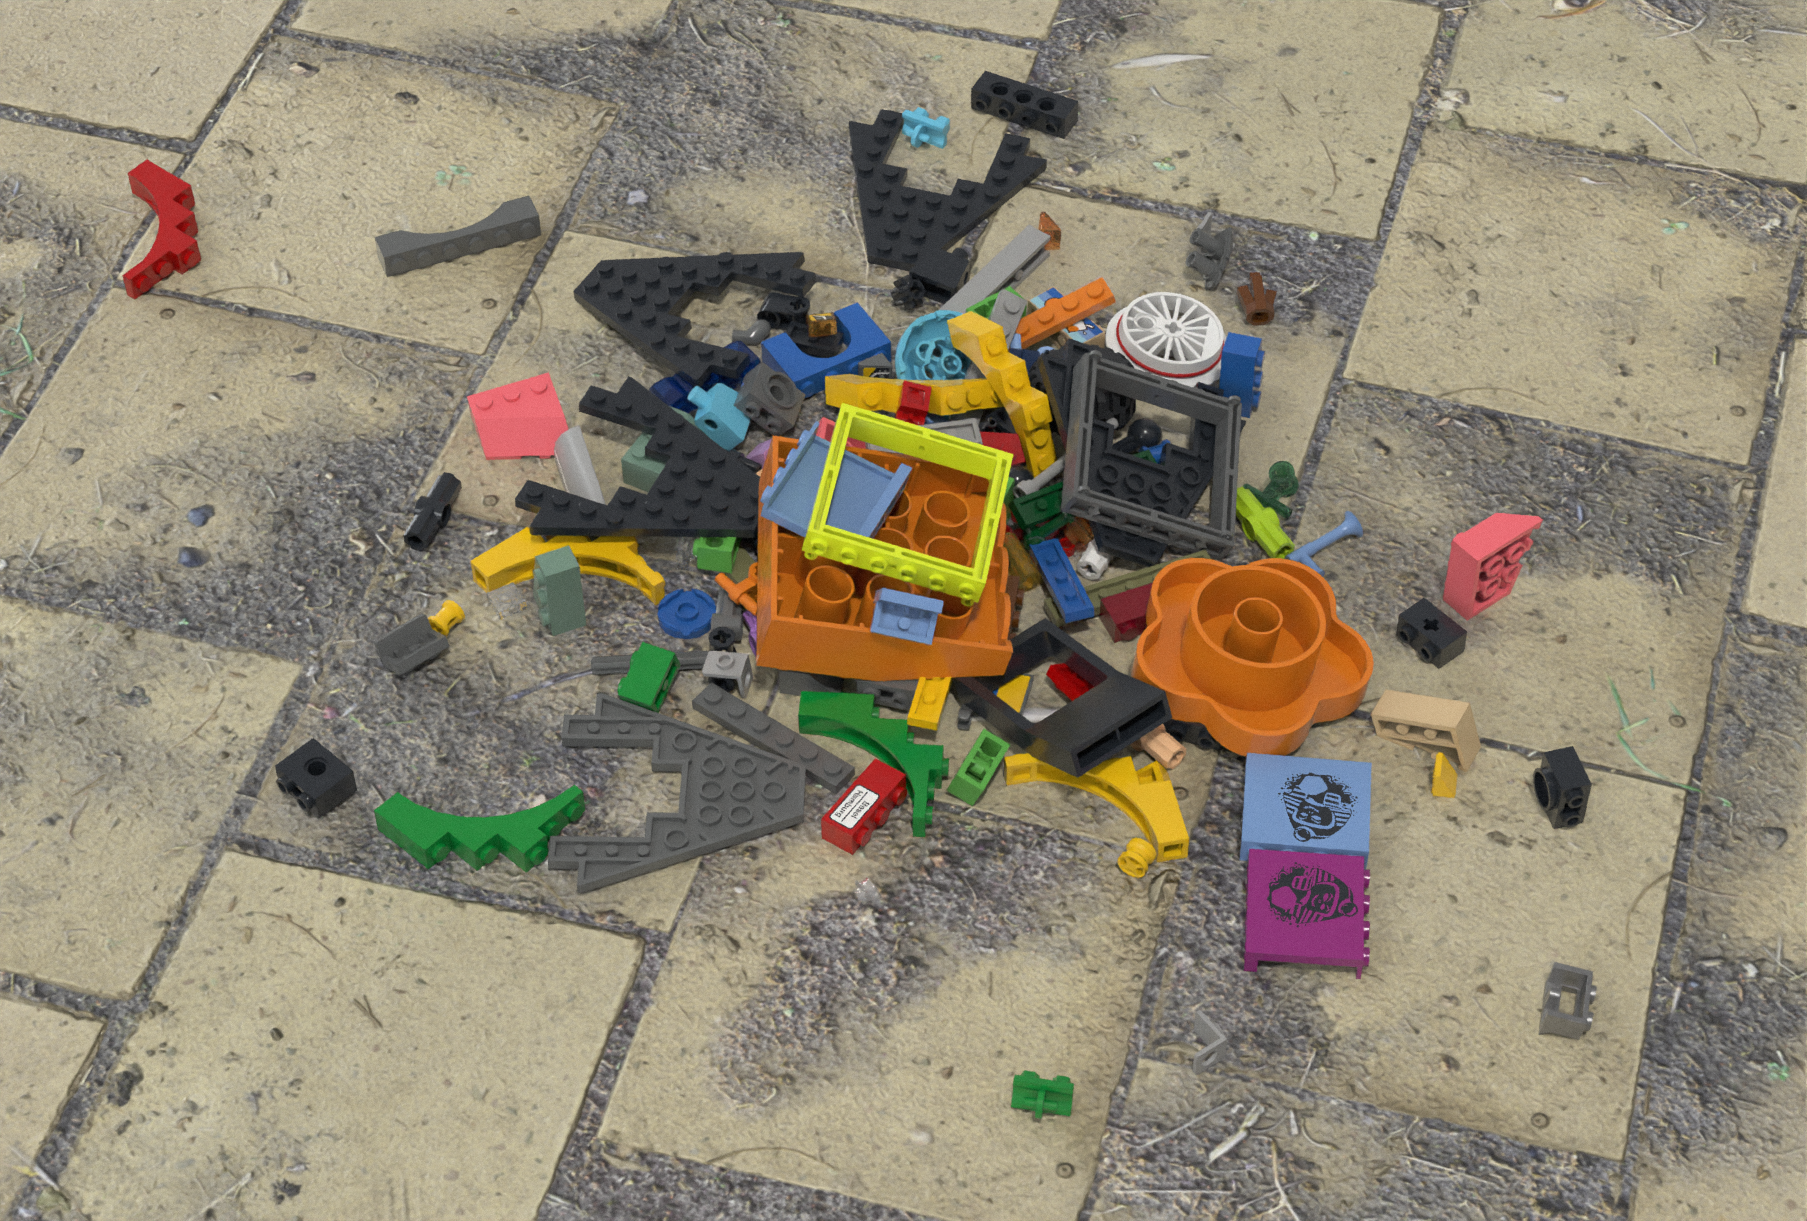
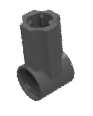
(728, 615)

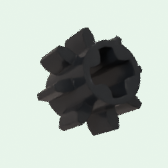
(908, 292)

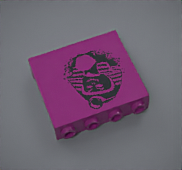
(1306, 909)

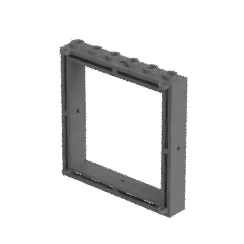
(1169, 394)

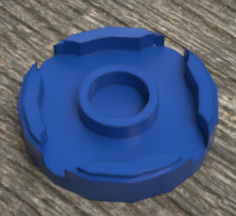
(686, 613)

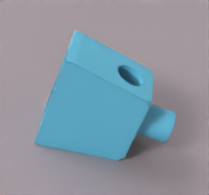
(719, 416)

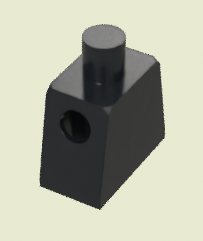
(942, 273)

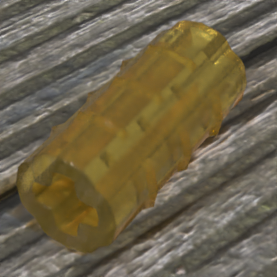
(1021, 563)

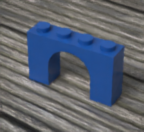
(808, 373)

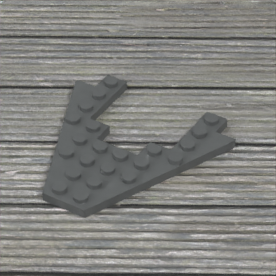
(724, 797)

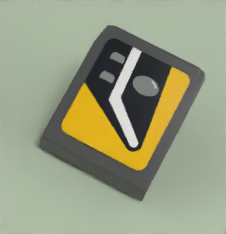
(876, 367)

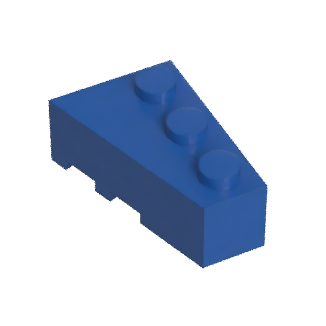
(1242, 370)

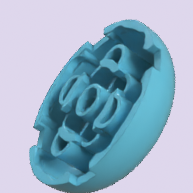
(916, 348)

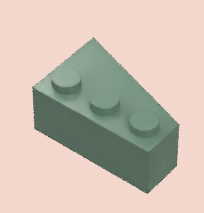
(559, 591)

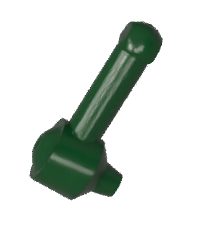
(1036, 534)

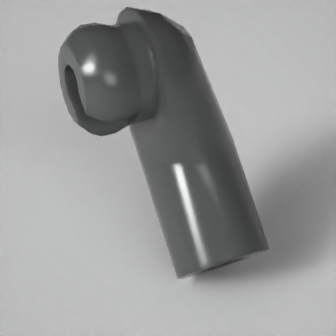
(754, 334)

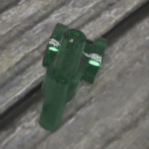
(1277, 488)

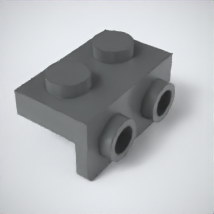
(410, 645)

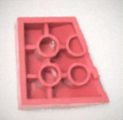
(518, 419)

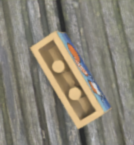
(1082, 331)

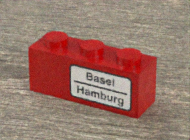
(864, 806)

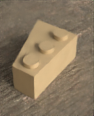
(1429, 725)

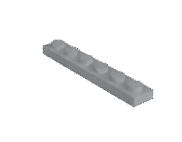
(1007, 313)

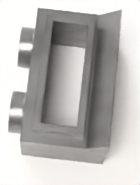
(1571, 980)

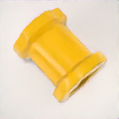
(447, 617)

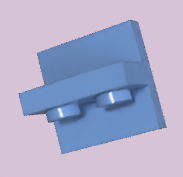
(905, 615)

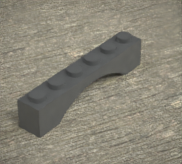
(409, 251)

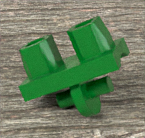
(1042, 1095)

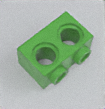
(716, 553)

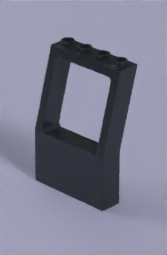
(1083, 730)

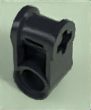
(782, 309)

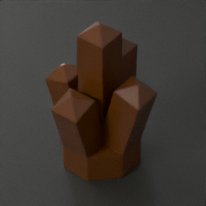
(1257, 305)

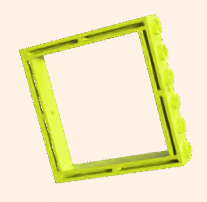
(891, 559)

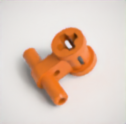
(743, 592)

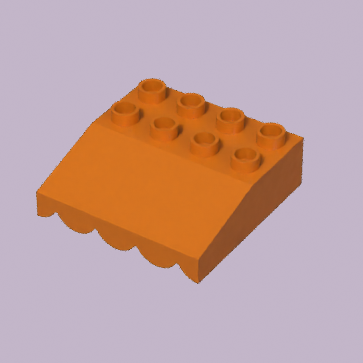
(822, 610)

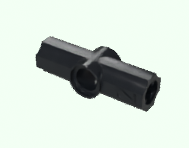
(432, 511)

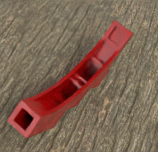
(174, 245)

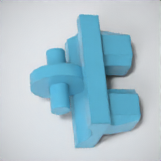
(924, 129)

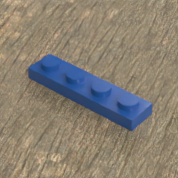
(1061, 580)

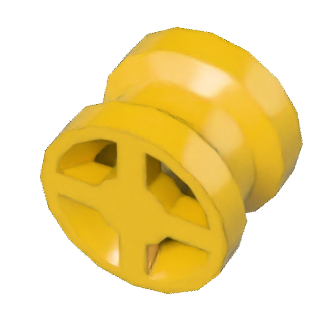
(1137, 857)

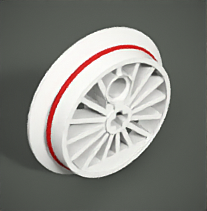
(1144, 332)

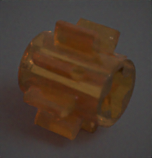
(1079, 531)

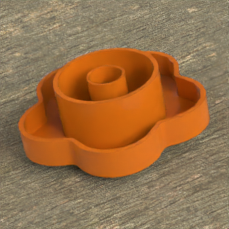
(1251, 651)

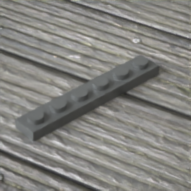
(773, 737)

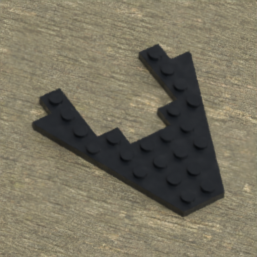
(908, 222)
(646, 293)
(1161, 487)
(695, 495)

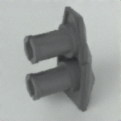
(1216, 258)

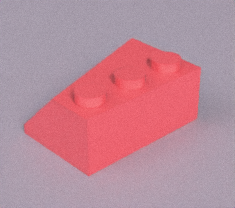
(1486, 562)

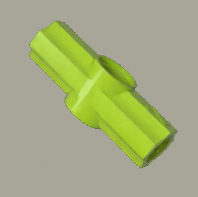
(1262, 525)

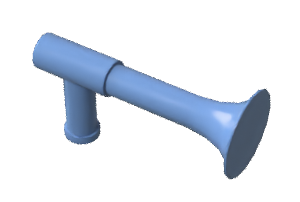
(1349, 526)

